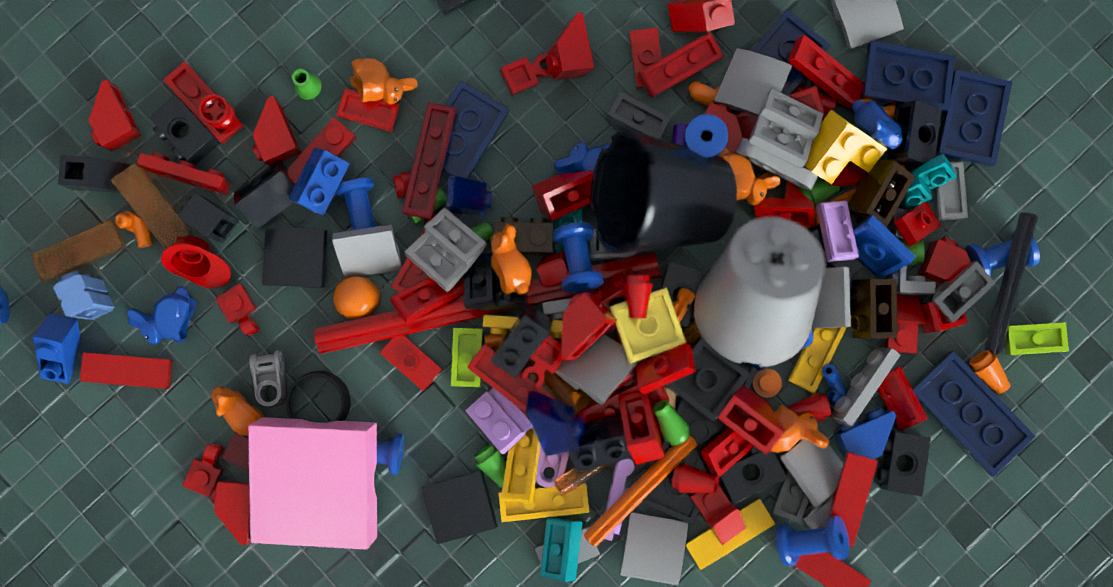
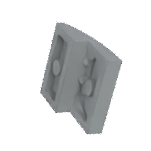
(866, 19)
(750, 80)
(786, 128)
(446, 249)
(367, 251)
(598, 369)
(813, 469)
(654, 549)

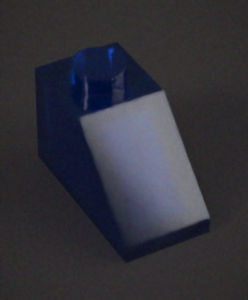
(468, 196)
(554, 424)

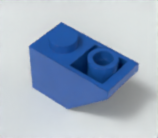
(57, 347)
(867, 436)

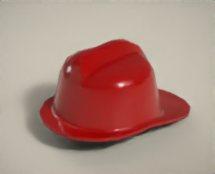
(194, 261)

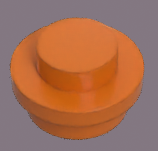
(767, 383)

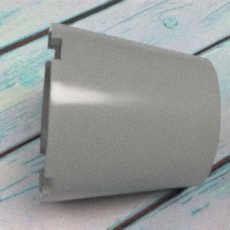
(761, 293)

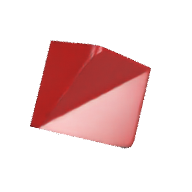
(553, 269)

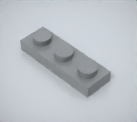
(864, 385)

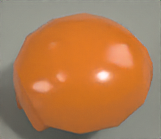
(356, 297)

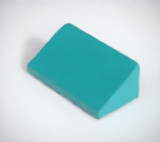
(561, 549)

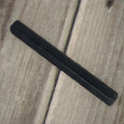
(1011, 282)

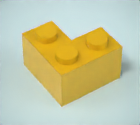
(837, 145)

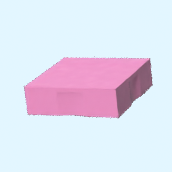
(313, 483)

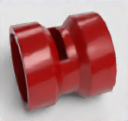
(212, 107)

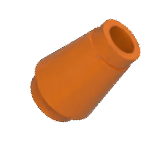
(990, 371)

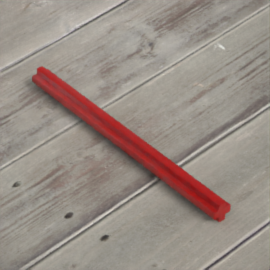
(392, 325)

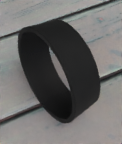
(344, 392)

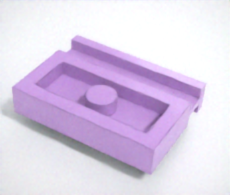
(499, 419)

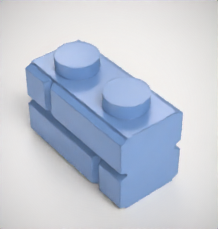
(83, 296)

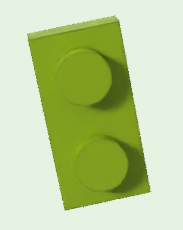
(1037, 339)
(465, 347)

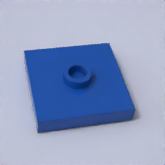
(880, 248)

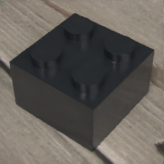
(711, 384)

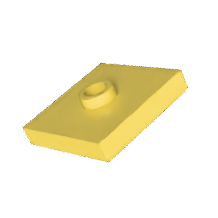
(649, 335)

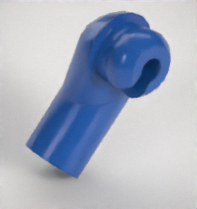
(834, 382)

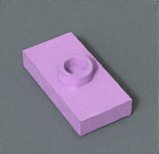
(837, 231)

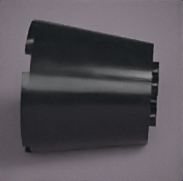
(659, 195)

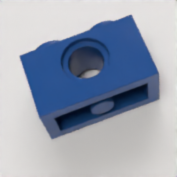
(319, 181)

